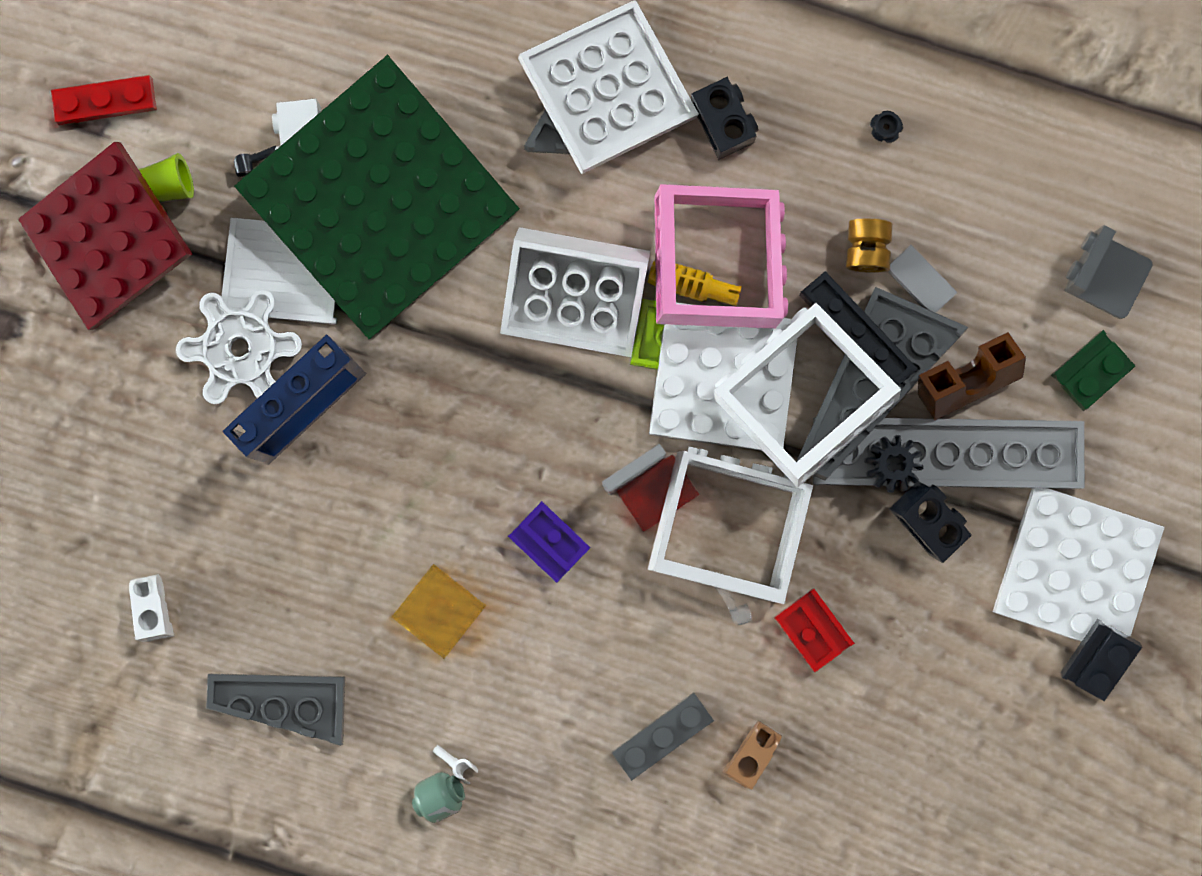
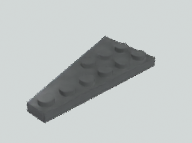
(916, 332)

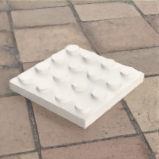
(608, 86)
(693, 363)
(1077, 566)

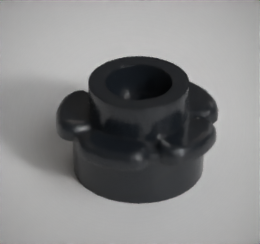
(889, 118)

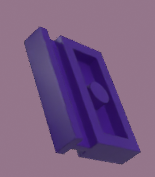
(549, 542)

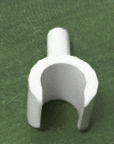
(458, 766)

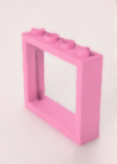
(726, 316)

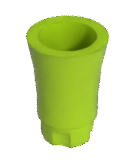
(169, 178)

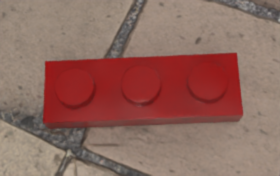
(103, 100)

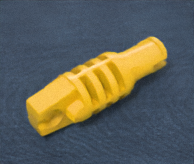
(700, 285)

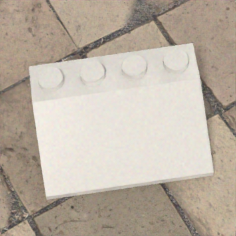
(574, 291)

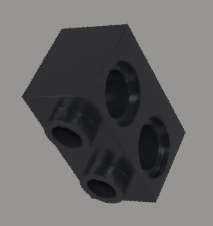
(716, 120)
(927, 525)

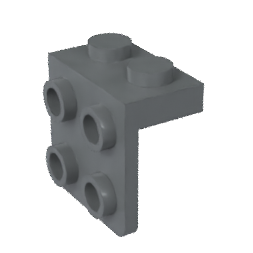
(1108, 274)

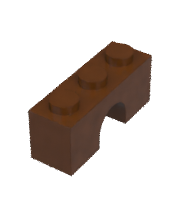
(994, 367)

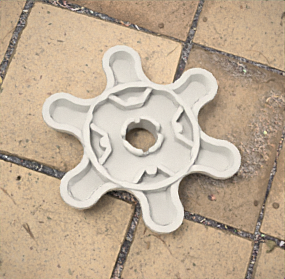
(225, 328)

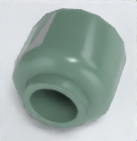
(438, 797)

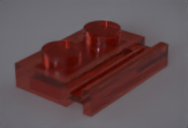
(648, 493)

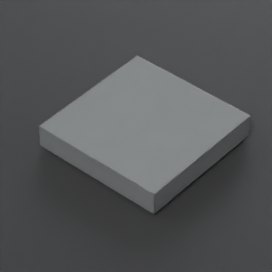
(634, 469)

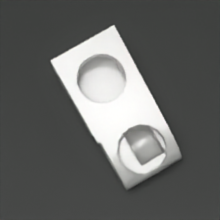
(149, 609)

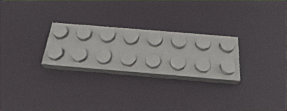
(977, 453)

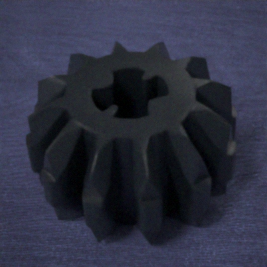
(896, 476)

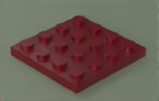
(104, 236)

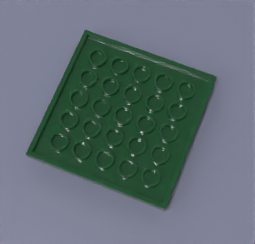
(377, 197)

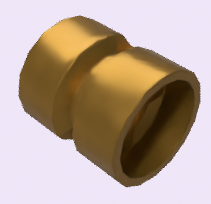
(869, 233)

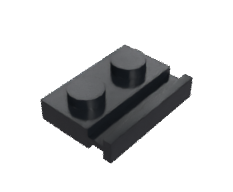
(1101, 660)

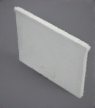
(263, 262)

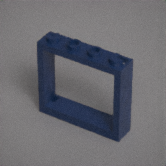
(294, 402)

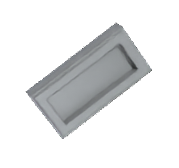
(921, 280)

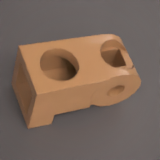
(753, 755)

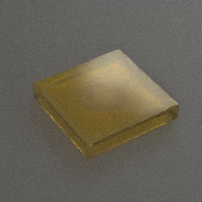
(439, 611)

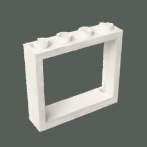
(842, 435)
(758, 474)

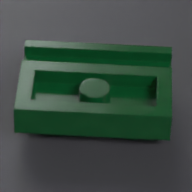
(1093, 370)

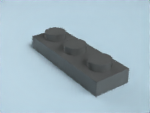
(662, 736)

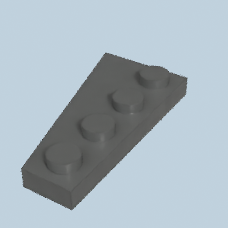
(283, 701)

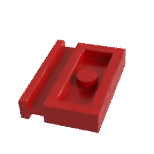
(814, 630)

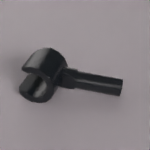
(243, 162)

